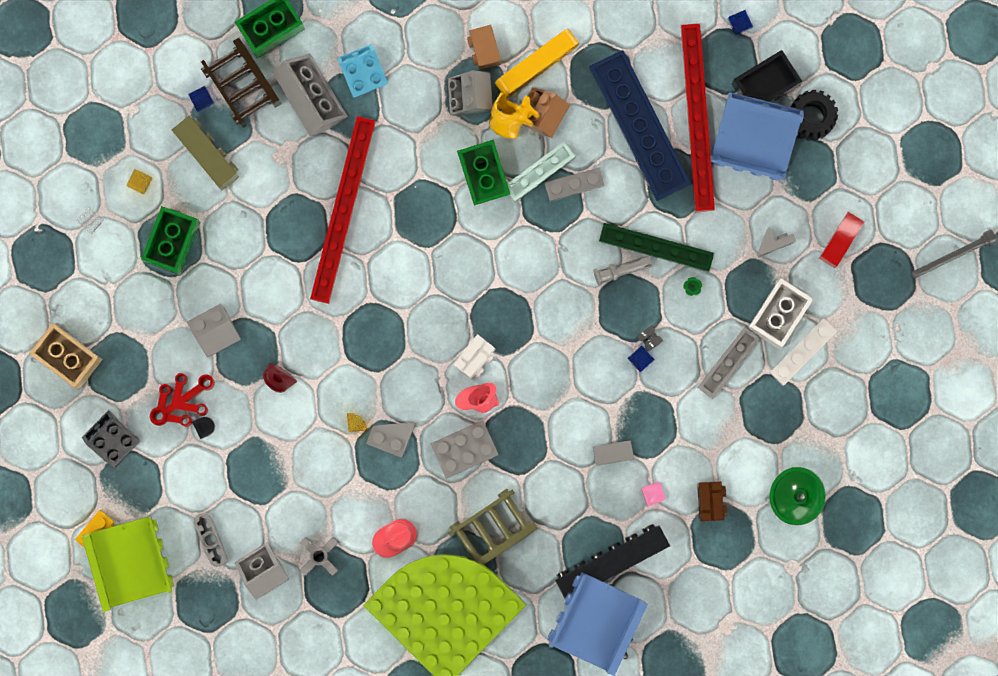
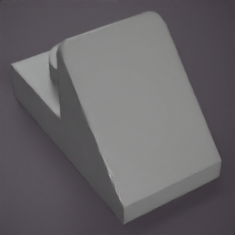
(770, 245)

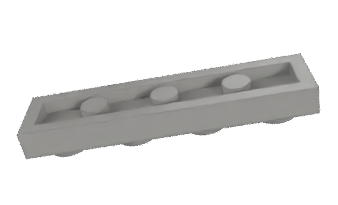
(728, 363)

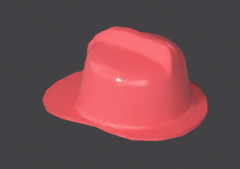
(478, 397)
(394, 538)

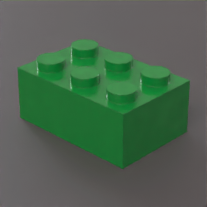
(269, 26)
(170, 240)

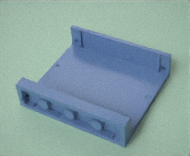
(756, 136)
(597, 623)

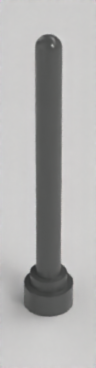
(986, 239)

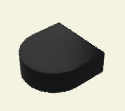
(204, 427)

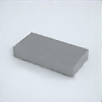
(613, 453)

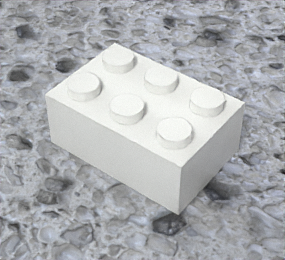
(780, 313)

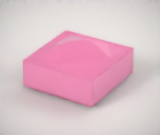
(653, 494)

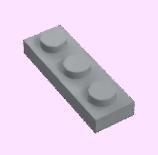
(574, 184)

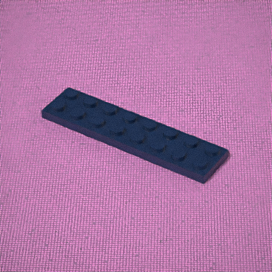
(639, 125)

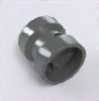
(651, 342)

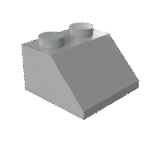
(214, 330)
(261, 571)

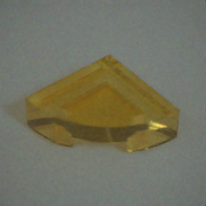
(356, 423)

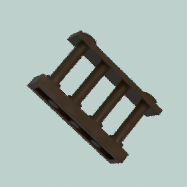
(249, 66)

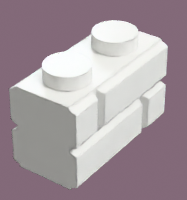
(475, 357)

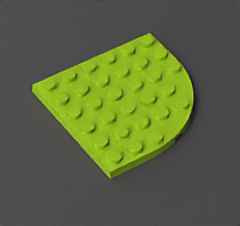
(444, 610)

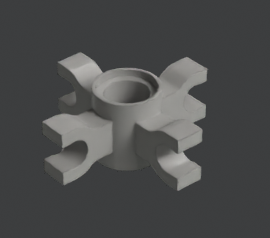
(306, 543)

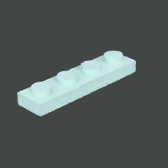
(540, 171)

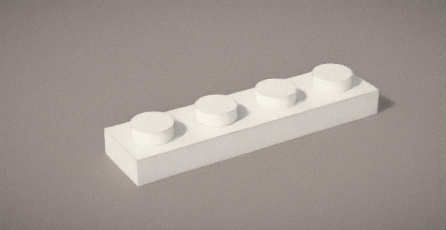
(803, 352)

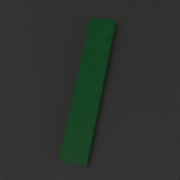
(656, 247)

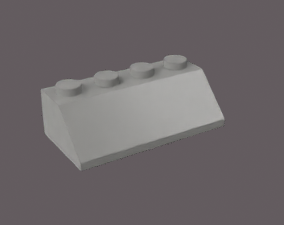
(309, 94)

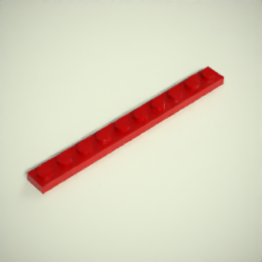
(697, 118)
(342, 210)

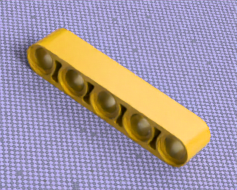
(537, 63)

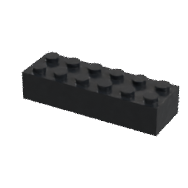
(617, 559)

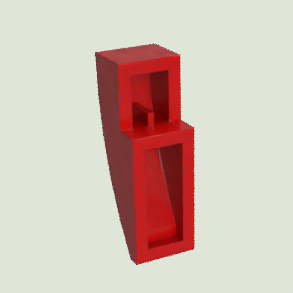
(841, 240)

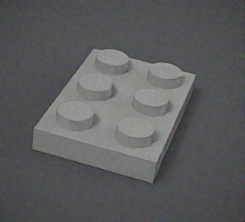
(464, 449)

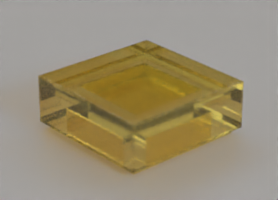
(139, 181)

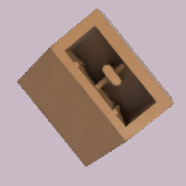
(550, 110)

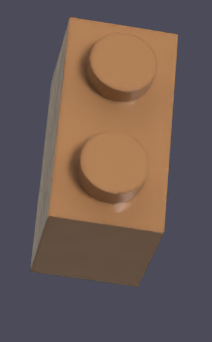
(484, 47)

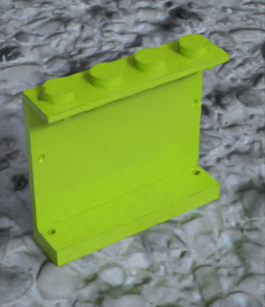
(127, 562)

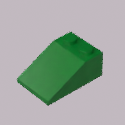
(483, 172)

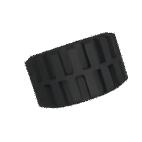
(827, 108)

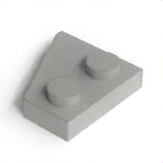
(391, 437)

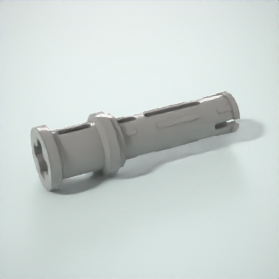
(615, 271)

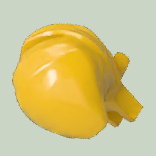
(512, 116)

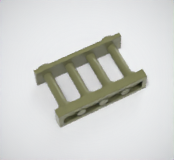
(509, 537)

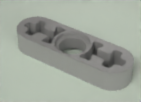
(209, 524)

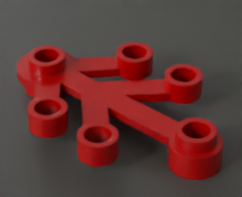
(179, 401)

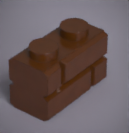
(711, 501)

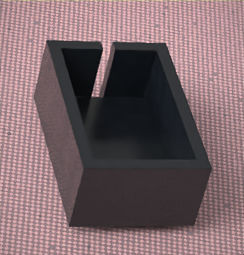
(768, 79)

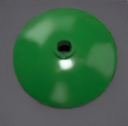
(786, 495)

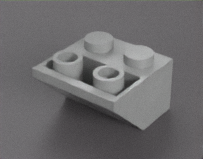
(470, 93)

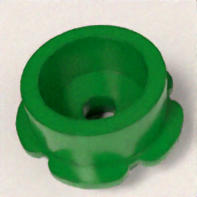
(692, 291)

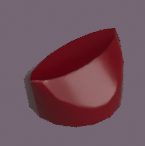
(278, 378)

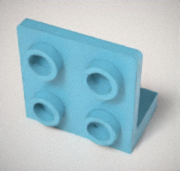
(362, 70)

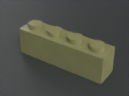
(205, 153)

